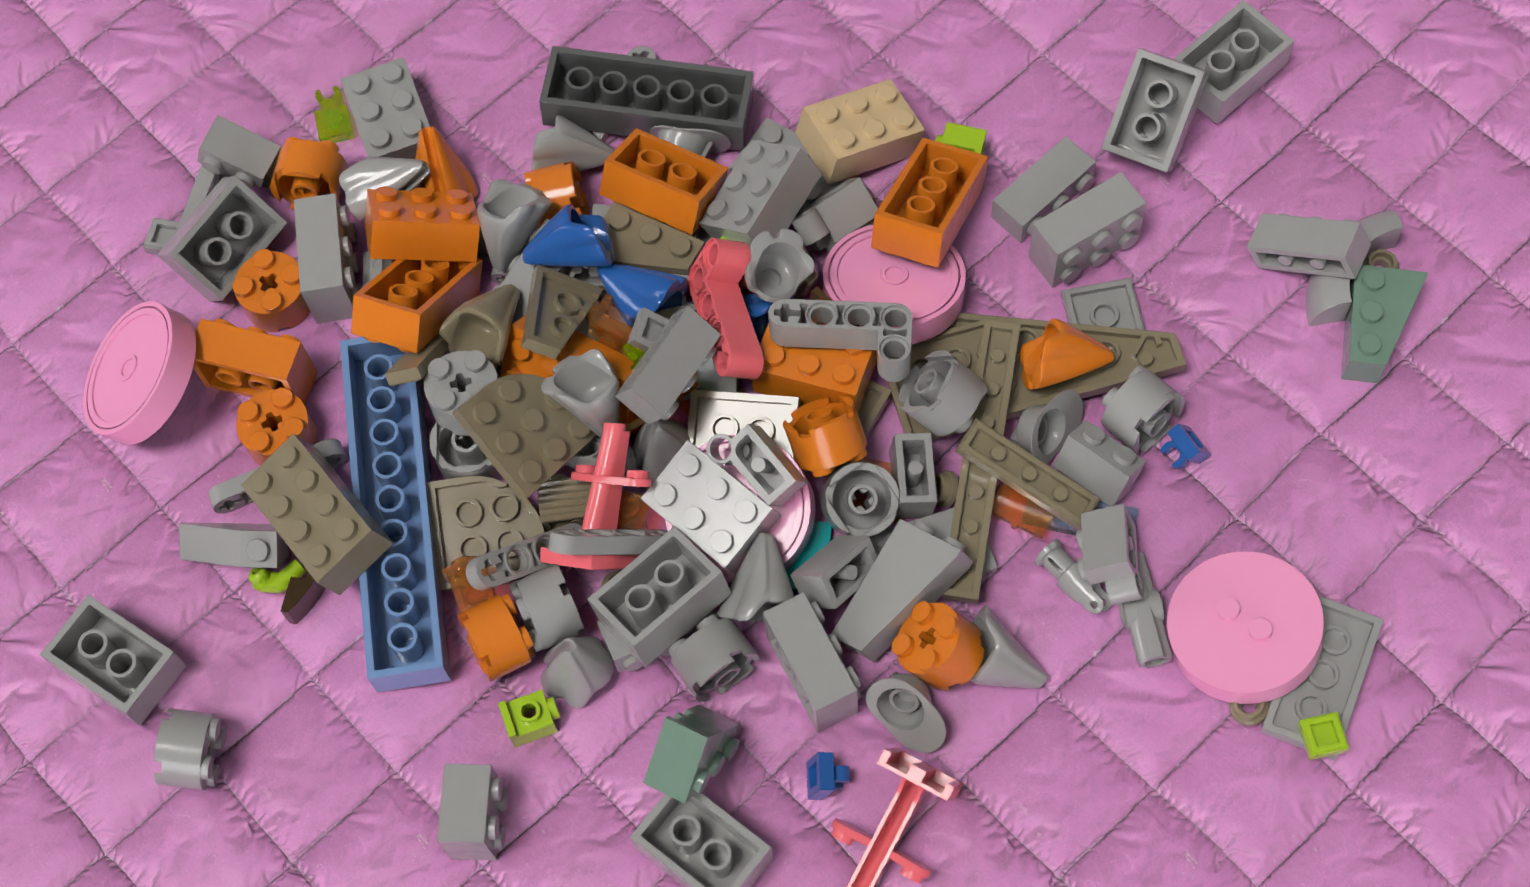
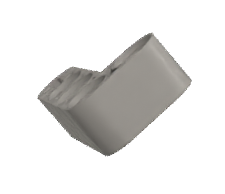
(796, 320)

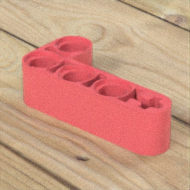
(720, 303)

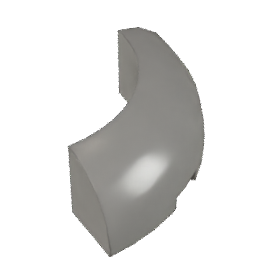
(1329, 296)

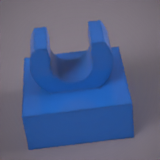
(1188, 444)
(824, 776)

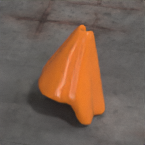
(445, 166)
(1060, 355)

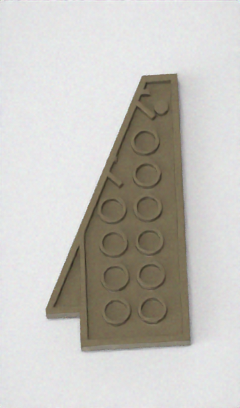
(1131, 348)

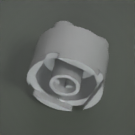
(453, 381)
(942, 394)
(1141, 410)
(459, 455)
(880, 504)
(547, 607)
(713, 657)
(188, 749)

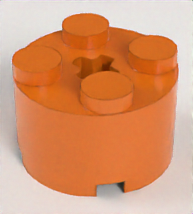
(307, 170)
(561, 185)
(271, 291)
(270, 420)
(826, 435)
(496, 638)
(939, 645)

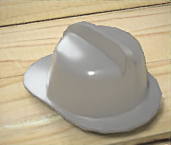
(695, 140)
(1046, 427)
(906, 711)

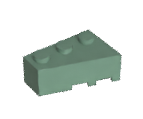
(1376, 319)
(690, 752)

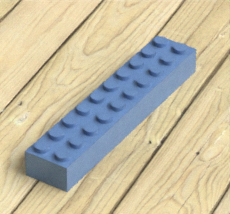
(390, 477)

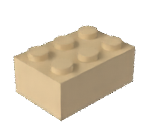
(859, 131)

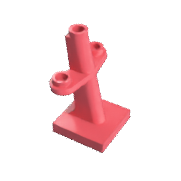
(604, 497)
(915, 781)

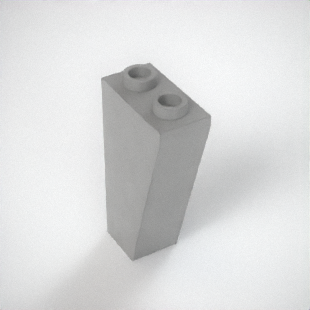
(907, 571)

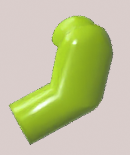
(273, 581)

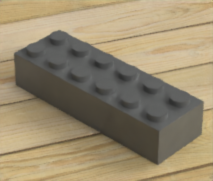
(633, 92)

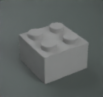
(471, 812)

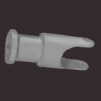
(1069, 578)

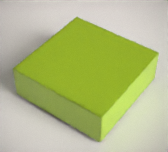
(1323, 735)

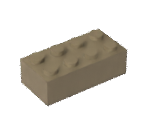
(316, 514)

